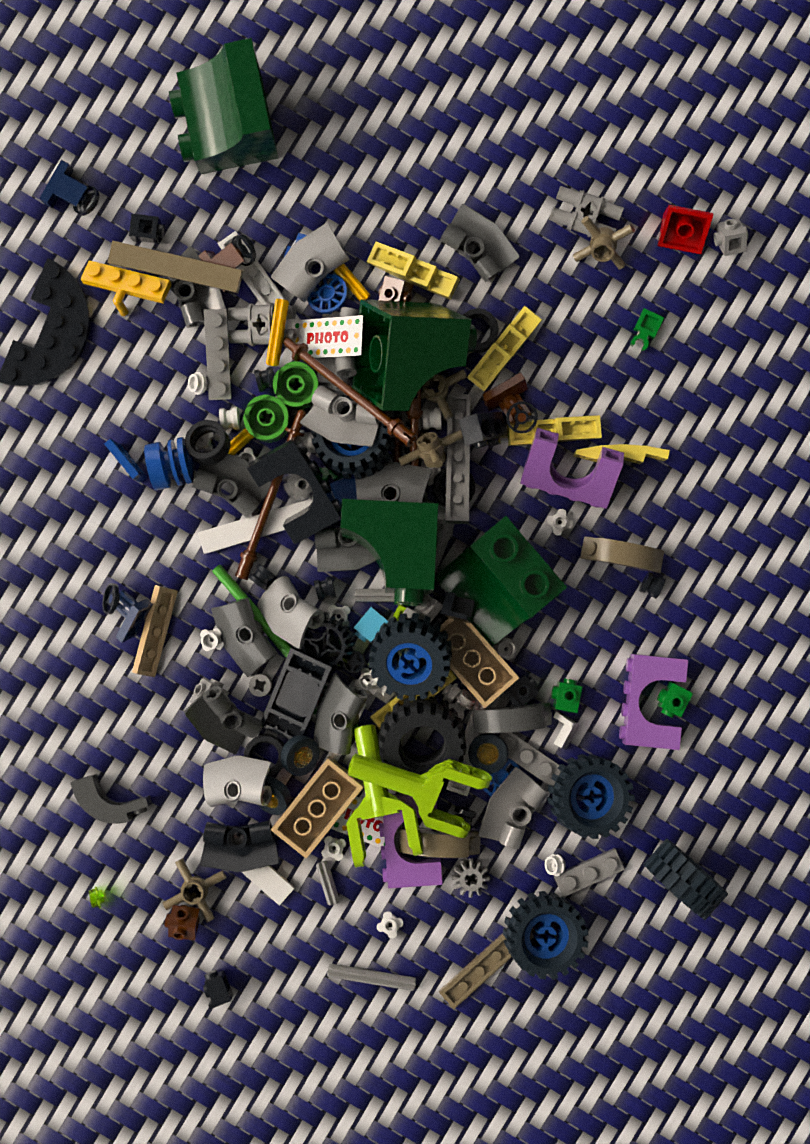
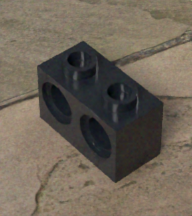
(483, 429)

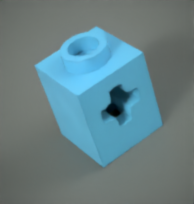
(369, 625)

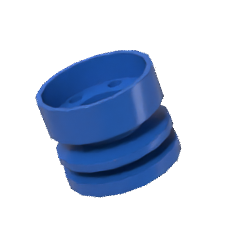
(167, 464)

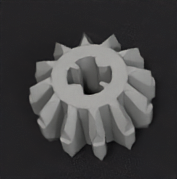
(469, 870)

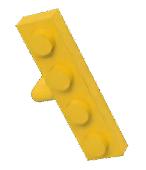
(125, 282)

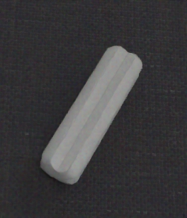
(373, 595)
(327, 882)

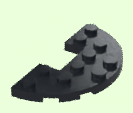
(61, 336)

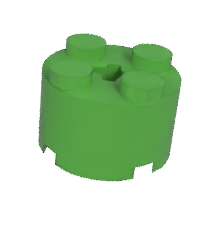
(288, 376)
(256, 412)

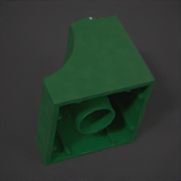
(224, 111)
(407, 347)
(400, 540)
(502, 579)

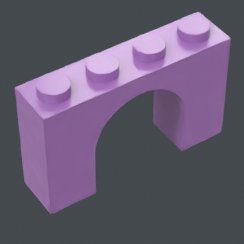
(592, 489)
(636, 729)
(402, 870)

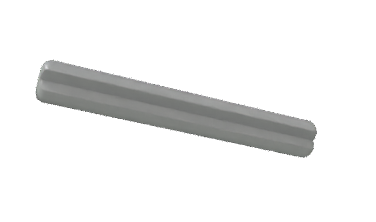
(371, 977)

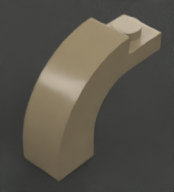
(622, 553)
(442, 844)

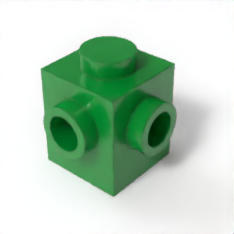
(566, 695)
(673, 700)

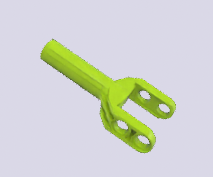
(423, 788)
(378, 802)

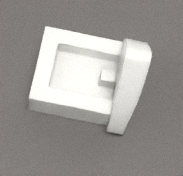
(567, 731)

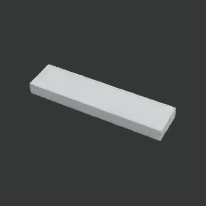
(269, 881)

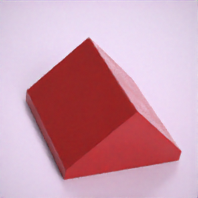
(684, 229)

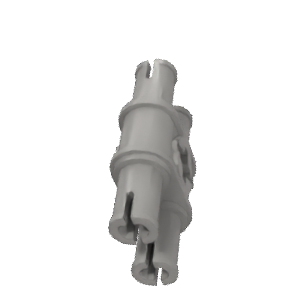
(582, 201)
(254, 315)

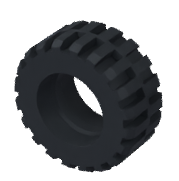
(421, 714)

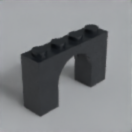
(293, 459)

